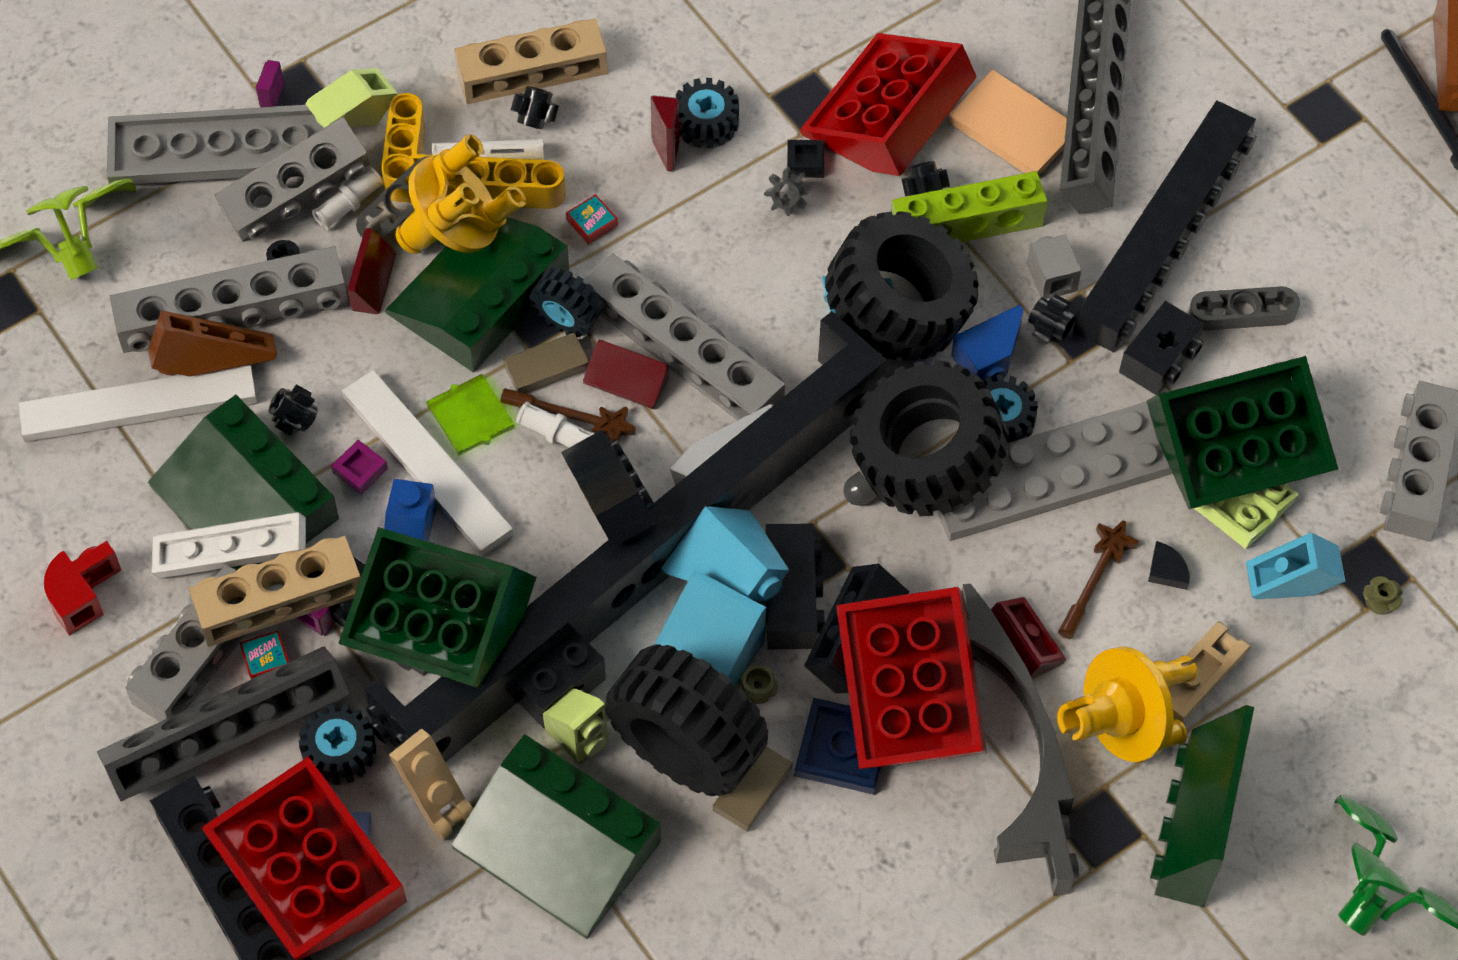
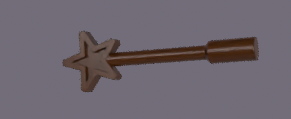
(611, 424)
(1111, 544)

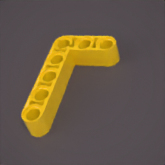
(407, 130)

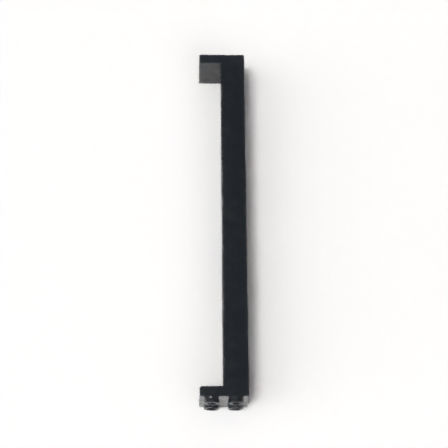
(621, 576)

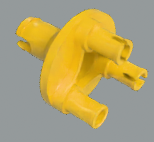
(454, 203)
(1128, 704)

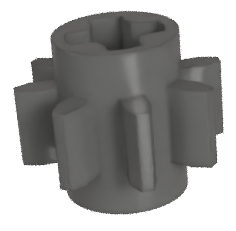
(781, 198)

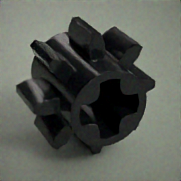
(534, 107)
(925, 178)
(1051, 318)
(293, 409)

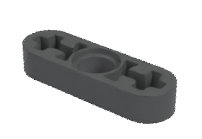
(374, 210)
(1254, 296)

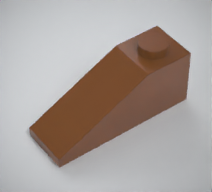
(203, 346)

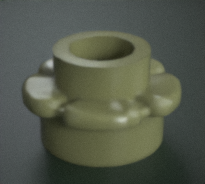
(1378, 603)
(762, 675)

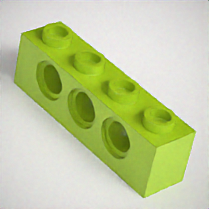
(981, 207)

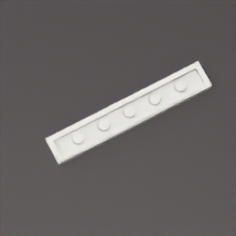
(134, 403)
(427, 462)

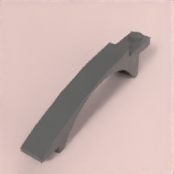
(1044, 822)

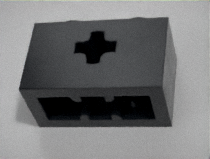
(1162, 348)
(567, 667)

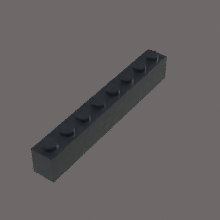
(1164, 227)

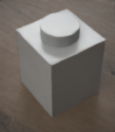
(1053, 266)

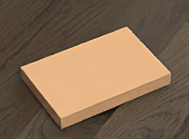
(1011, 123)

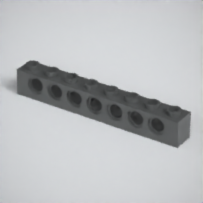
(1095, 104)

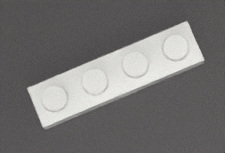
(227, 544)

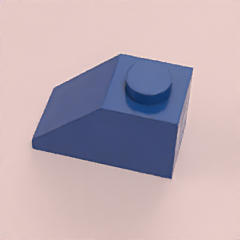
(989, 345)
(411, 509)

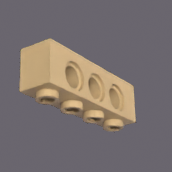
(531, 59)
(266, 608)

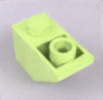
(358, 96)
(578, 724)

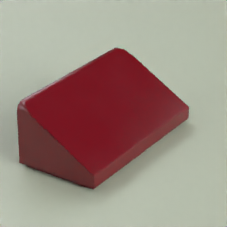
(665, 129)
(371, 273)
(626, 374)
(1028, 636)

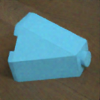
(730, 550)

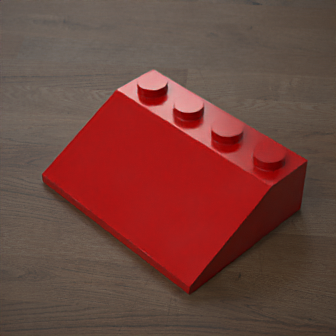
(891, 101)
(911, 678)
(305, 861)

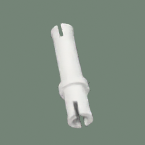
(532, 148)

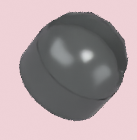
(857, 490)

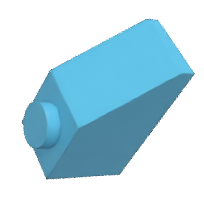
(1296, 569)

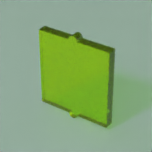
(470, 414)

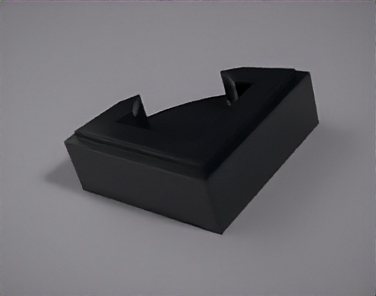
(1168, 567)

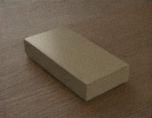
(546, 363)
(755, 790)

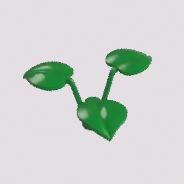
(1368, 901)

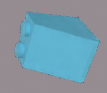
(716, 626)

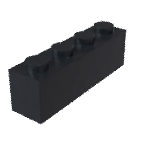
(610, 487)

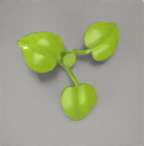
(74, 253)

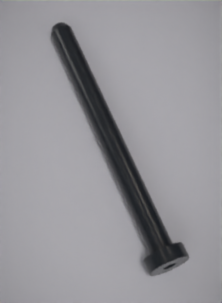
(1422, 92)

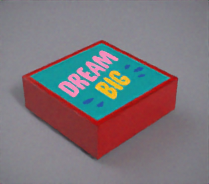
(591, 219)
(263, 653)

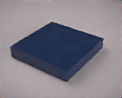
(830, 750)

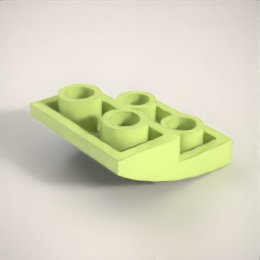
(1251, 514)

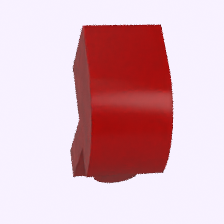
(70, 585)

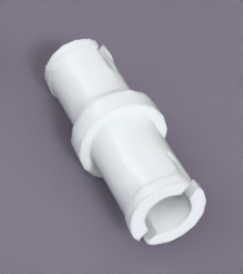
(347, 198)
(551, 426)

